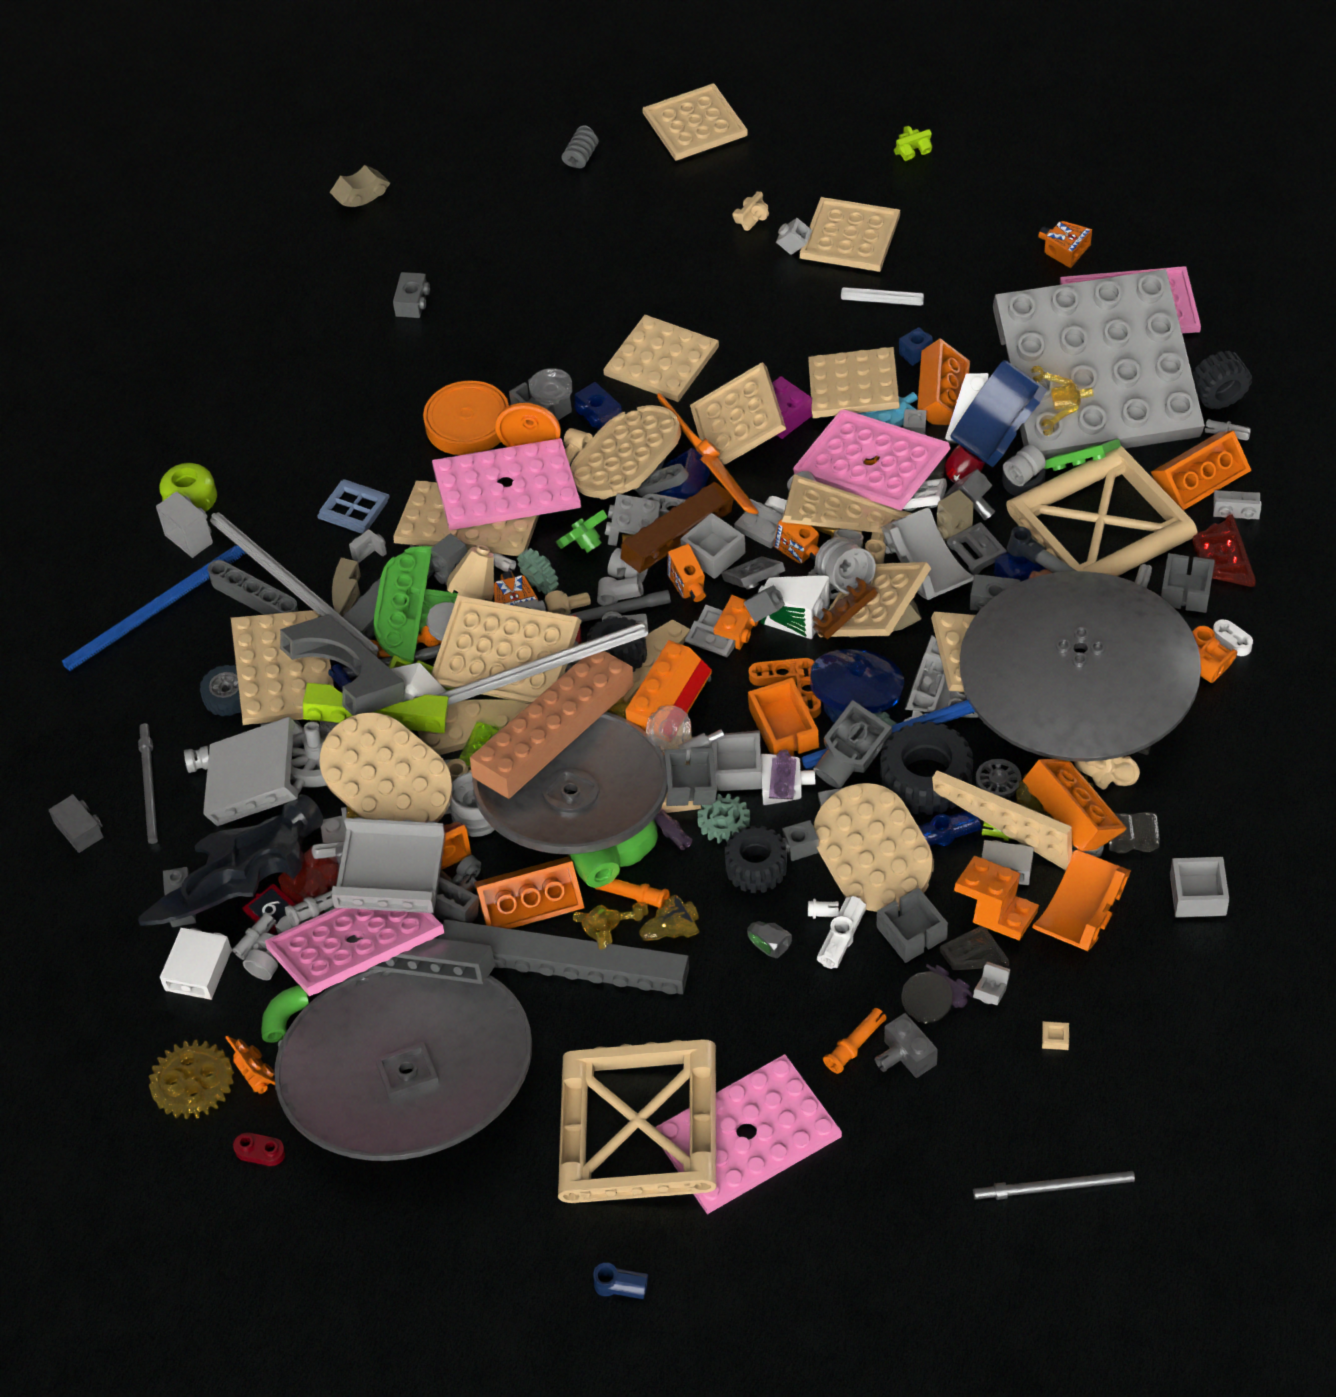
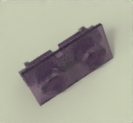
(782, 776)
(958, 987)

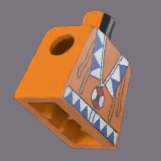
(1066, 242)
(797, 541)
(686, 573)
(513, 589)

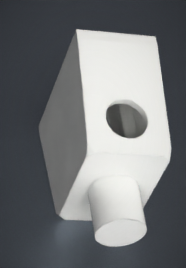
(804, 777)

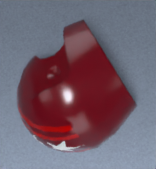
(962, 463)

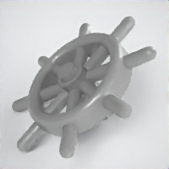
(312, 738)

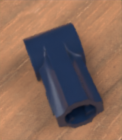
(622, 1283)

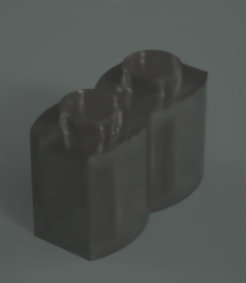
(1141, 833)

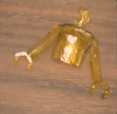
(1063, 397)
(606, 920)

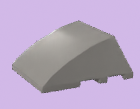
(930, 685)

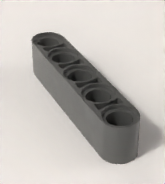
(249, 589)

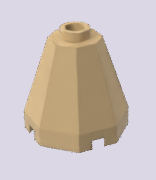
(474, 574)

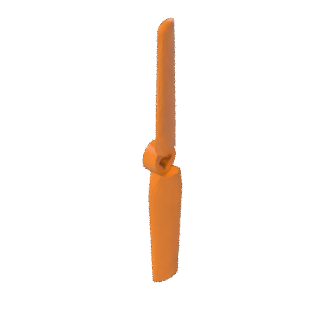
(712, 461)

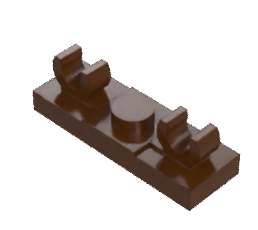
(844, 609)

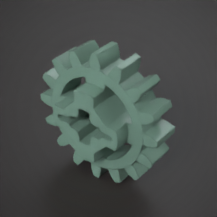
(537, 571)
(724, 818)

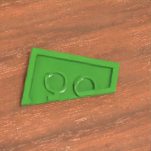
(1078, 457)

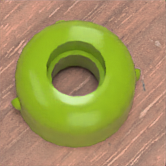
(190, 481)

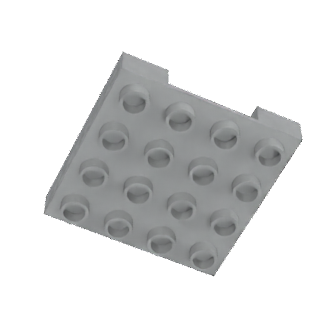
(1106, 337)

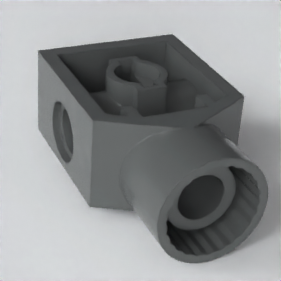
(851, 744)

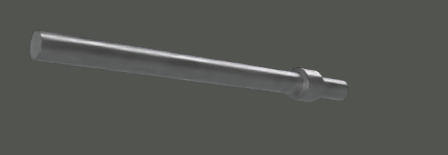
(145, 747)
(1002, 1191)

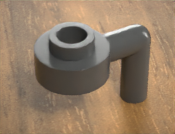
(468, 866)

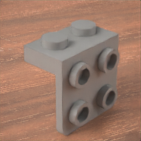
(630, 516)

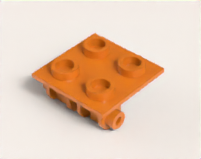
(251, 1066)

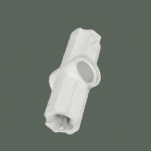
(837, 943)

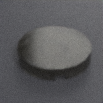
(927, 997)

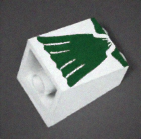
(803, 600)

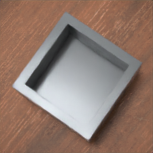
(184, 524)
(715, 544)
(738, 762)
(1199, 887)

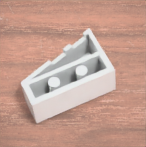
(971, 386)
(417, 681)

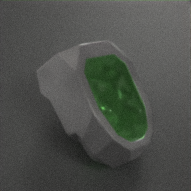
(769, 938)

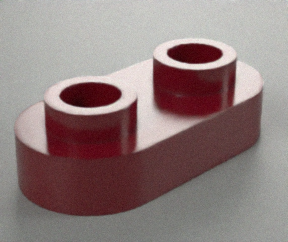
(257, 1149)

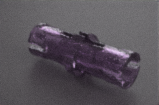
(672, 829)

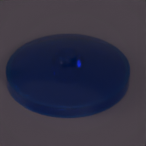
(856, 676)

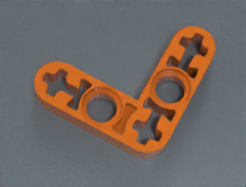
(796, 671)

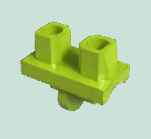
(911, 140)

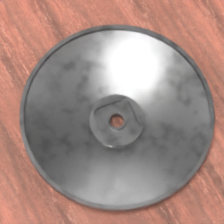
(616, 785)

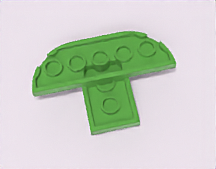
(405, 602)

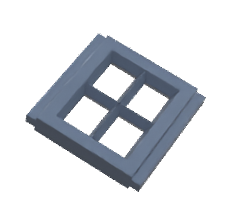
(344, 520)

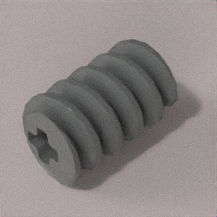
(580, 147)

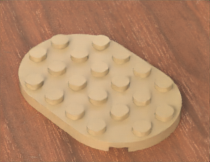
(625, 451)
(385, 770)
(872, 845)

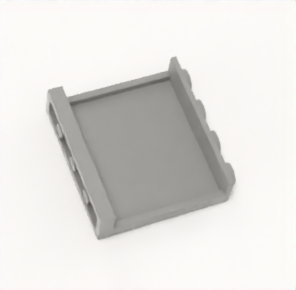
(250, 772)
(390, 865)

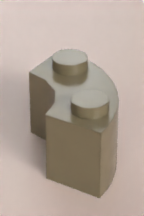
(360, 187)

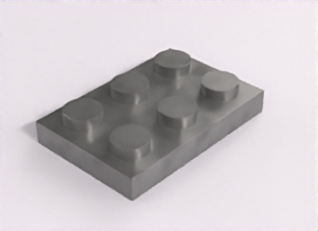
(752, 572)

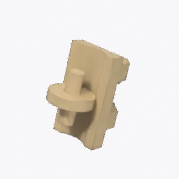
(753, 210)

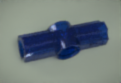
(955, 826)

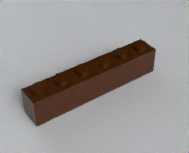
(665, 532)

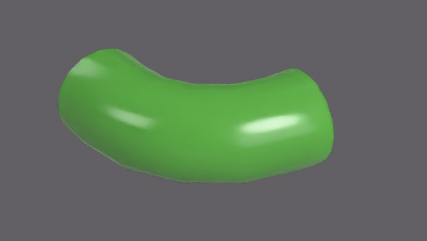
(279, 1011)

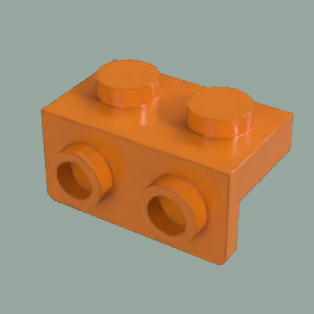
(735, 622)

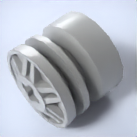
(843, 563)
(465, 808)

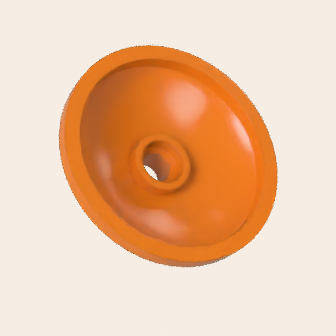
(526, 424)

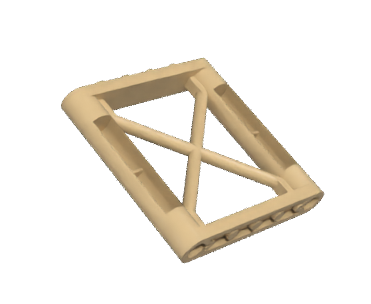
(1166, 536)
(578, 1073)

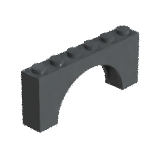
(325, 638)

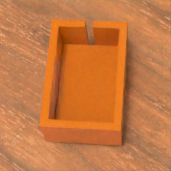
(783, 718)

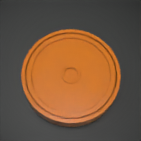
(464, 417)

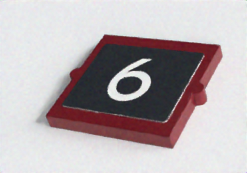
(270, 901)

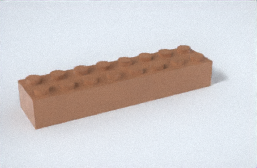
(551, 723)

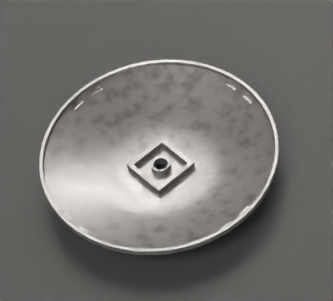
(1074, 705)
(351, 1043)

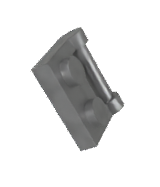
(981, 542)

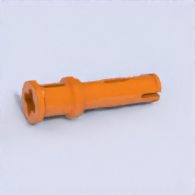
(640, 893)
(848, 1047)

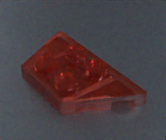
(1225, 547)

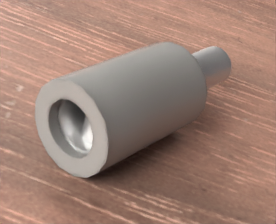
(701, 741)

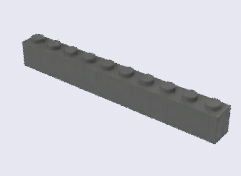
(576, 957)

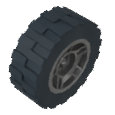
(221, 691)

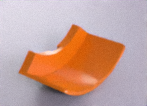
(1083, 900)

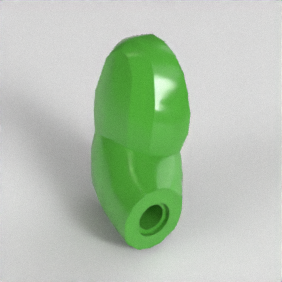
(604, 865)

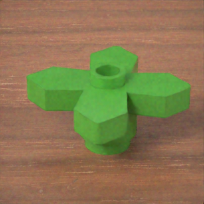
(584, 533)

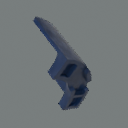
(998, 413)

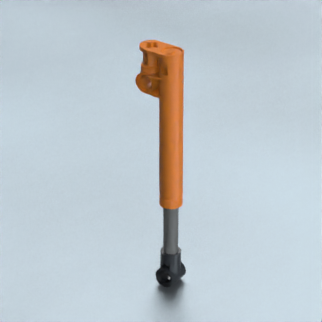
(1213, 656)

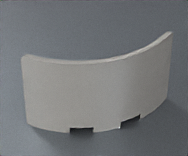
(919, 540)

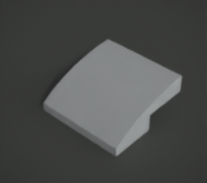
(703, 634)

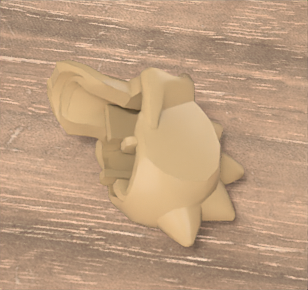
(1121, 771)

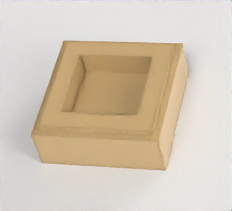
(1055, 1035)

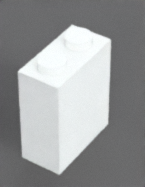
(196, 963)

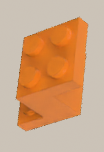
(996, 897)

